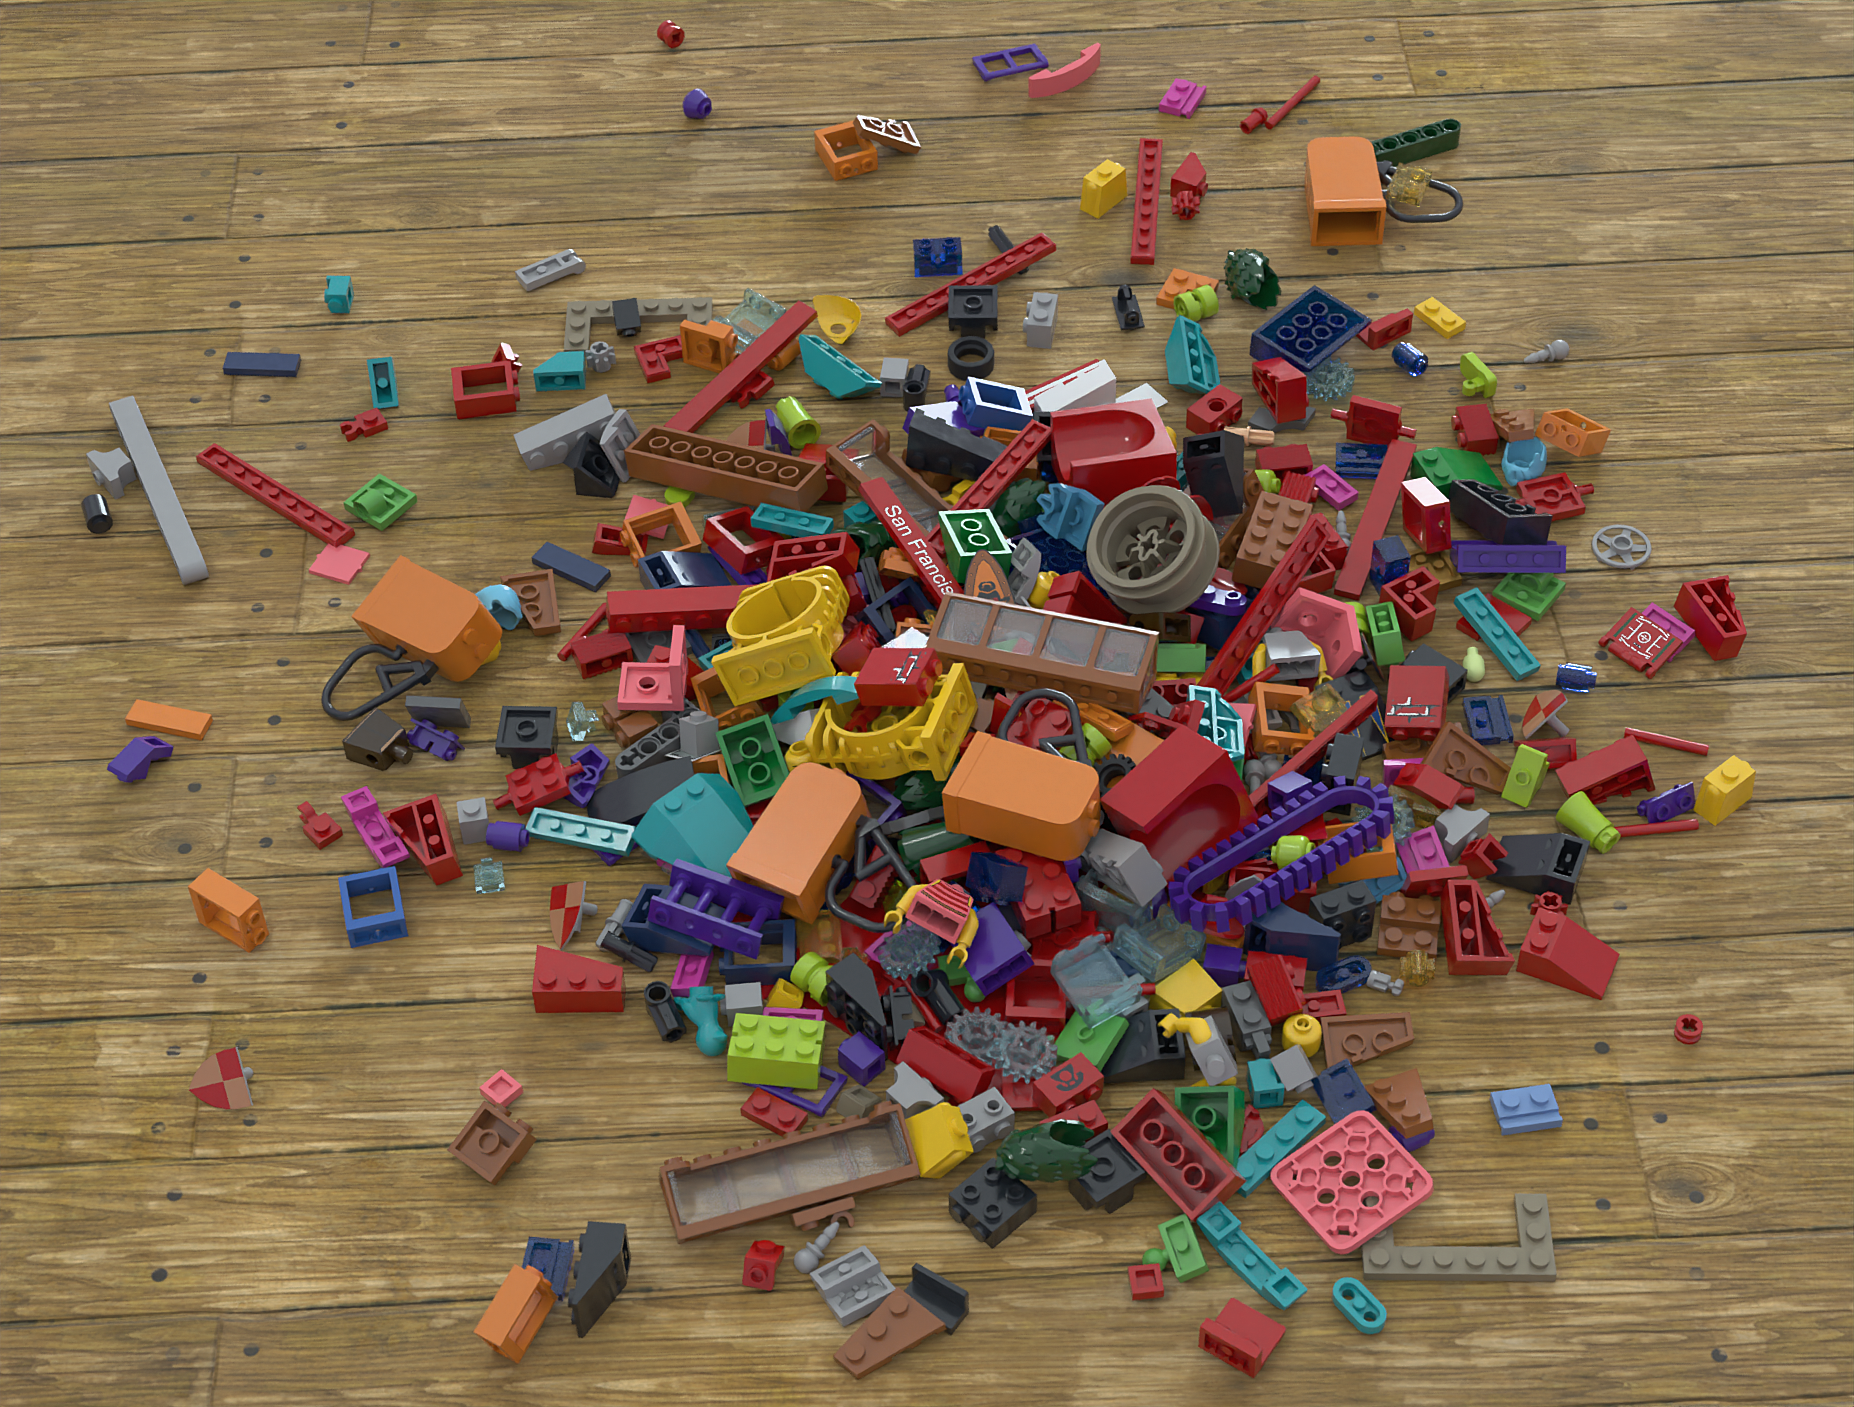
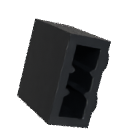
(1429, 657)
(1345, 761)
(1347, 911)
(992, 1204)

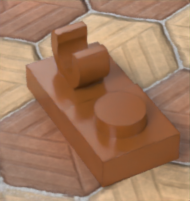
(810, 1218)

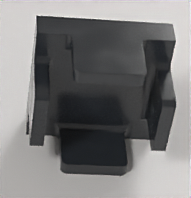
(973, 309)
(527, 733)
(1111, 1178)

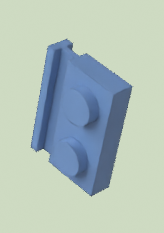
(1526, 1109)

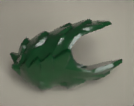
(1251, 278)
(1017, 504)
(870, 539)
(920, 790)
(1047, 1152)

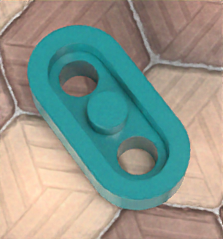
(1362, 1305)

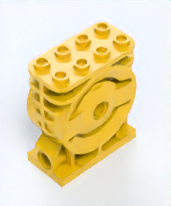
(783, 635)
(901, 735)

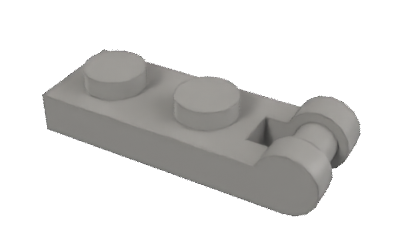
(550, 269)

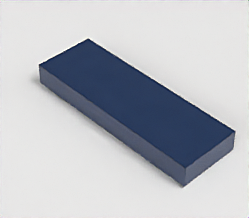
(262, 364)
(571, 566)

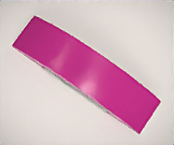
(373, 828)

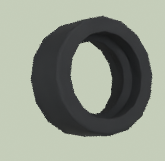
(973, 346)

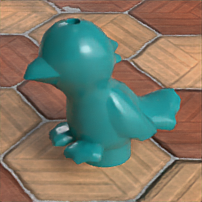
(703, 1011)

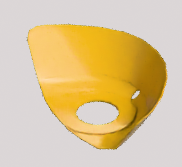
(834, 311)

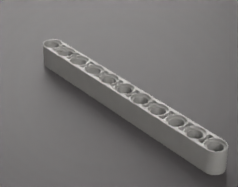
(158, 490)

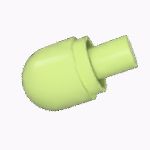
(1474, 664)

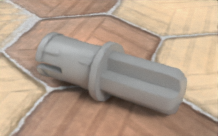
(615, 922)

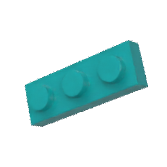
(790, 521)

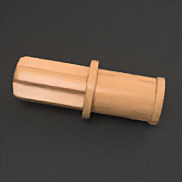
(1253, 436)

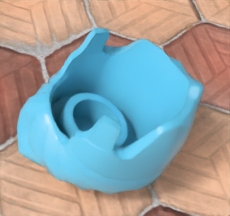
(1524, 460)
(502, 604)

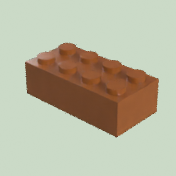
(1268, 537)

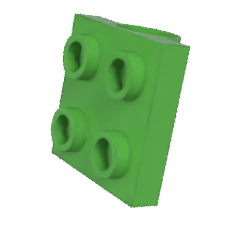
(380, 502)
(1530, 592)

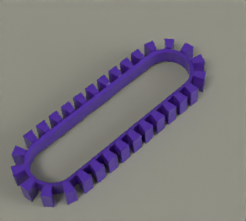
(1294, 874)

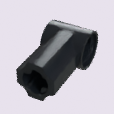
(916, 386)
(939, 995)
(664, 1012)

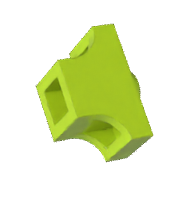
(1525, 775)

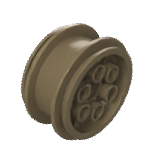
(1149, 513)

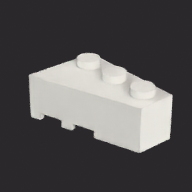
(1087, 390)

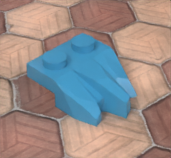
(1069, 513)

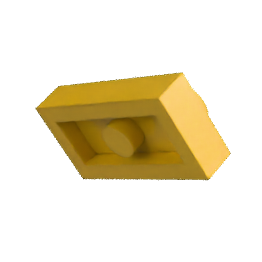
(1439, 318)

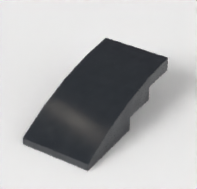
(631, 796)

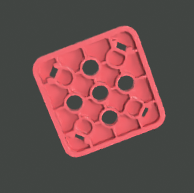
(1357, 1142)

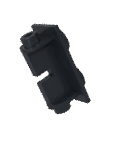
(1127, 309)
(895, 1006)

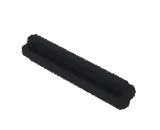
(1003, 242)
(876, 590)

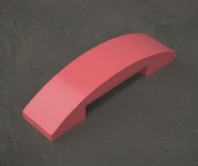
(1071, 75)

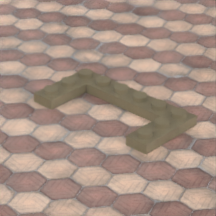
(584, 313)
(1528, 1262)

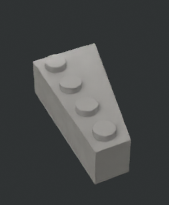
(556, 437)
(1123, 866)

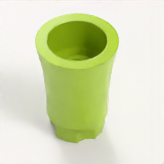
(797, 423)
(1588, 822)

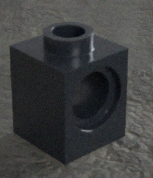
(626, 317)

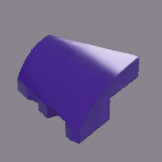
(584, 784)

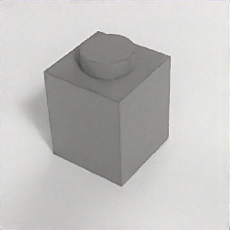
(893, 376)
(698, 733)
(473, 820)
(742, 999)
(1294, 1069)

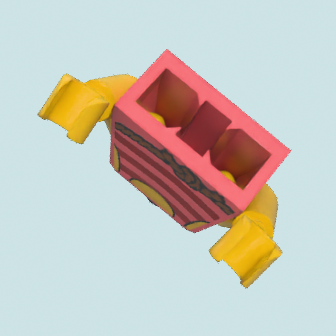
(941, 910)

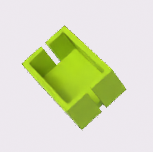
(776, 1051)

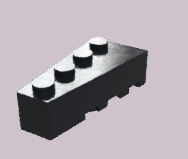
(947, 449)
(1497, 514)

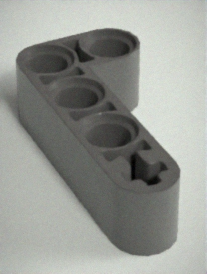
(655, 745)

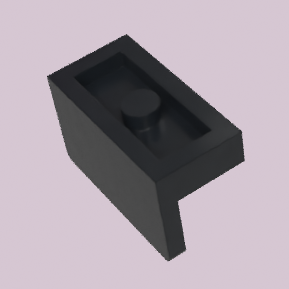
(939, 1297)

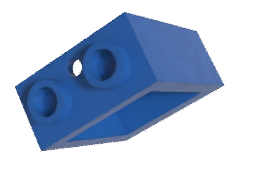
(994, 405)
(363, 930)

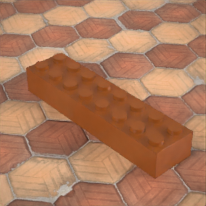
(725, 469)

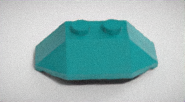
(1190, 358)
(833, 369)
(1219, 721)

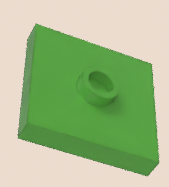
(1094, 1043)

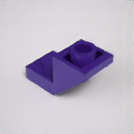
(135, 758)

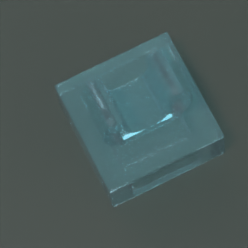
(580, 721)
(489, 876)

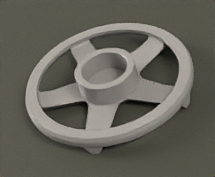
(1622, 546)

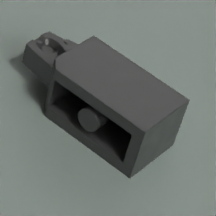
(1247, 1019)

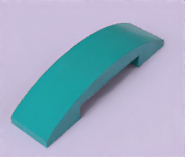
(840, 688)
(1248, 1260)

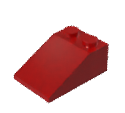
(1566, 955)

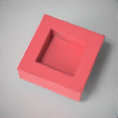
(501, 1089)

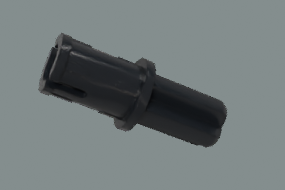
(629, 951)

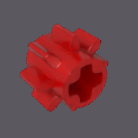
(1185, 205)
(1549, 901)

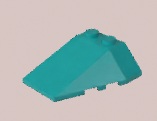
(696, 823)

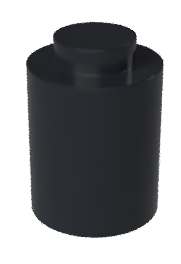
(96, 513)

